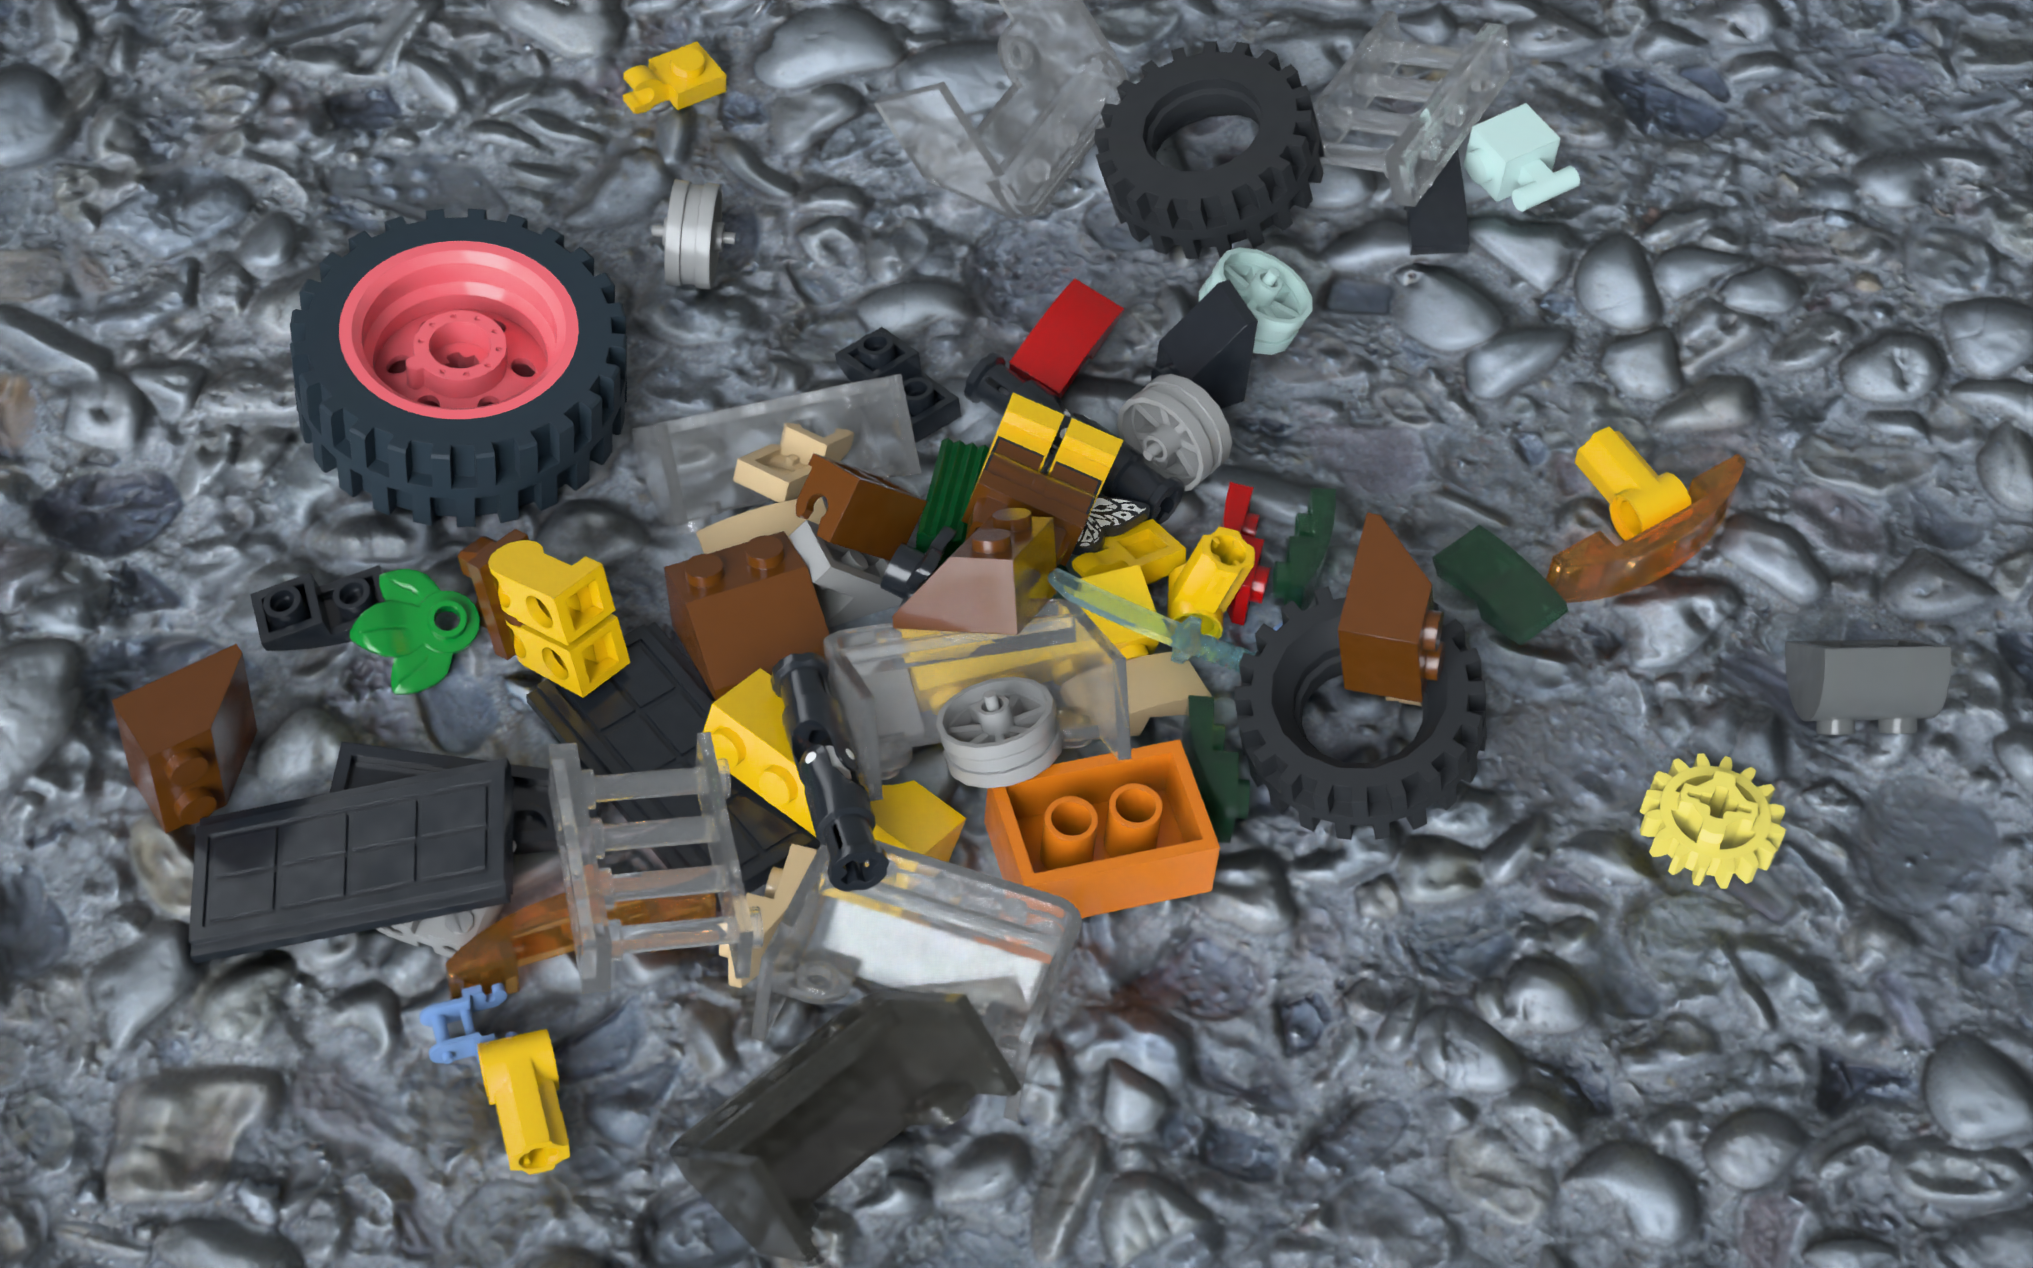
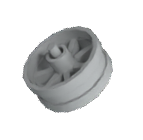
(693, 234)
(1176, 429)
(999, 732)

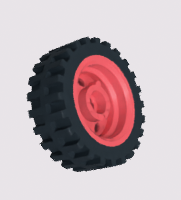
(425, 392)

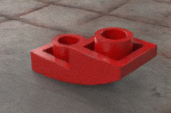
(1066, 337)
(1238, 518)

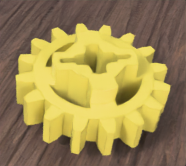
(1712, 821)

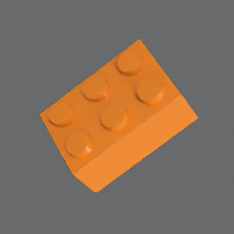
(1107, 830)

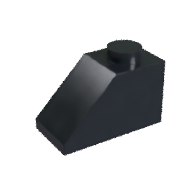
(1212, 345)

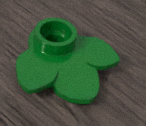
(408, 633)

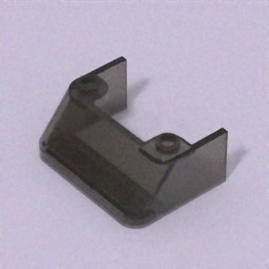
(833, 1106)

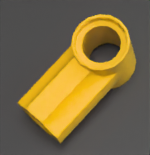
(1629, 484)
(1210, 579)
(523, 1085)

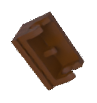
(862, 510)

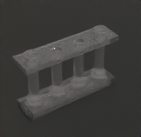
(1436, 129)
(595, 889)

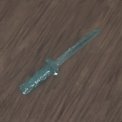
(1183, 637)

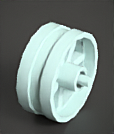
(1271, 293)

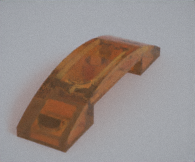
(1601, 570)
(546, 932)

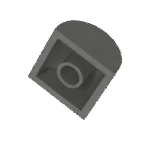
(1867, 681)

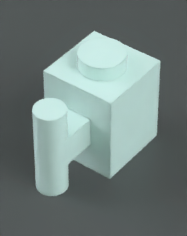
(1516, 159)

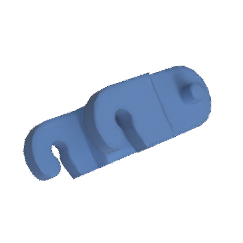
(440, 1014)

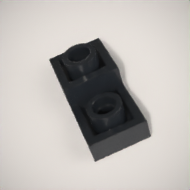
(1440, 217)
(886, 355)
(311, 616)

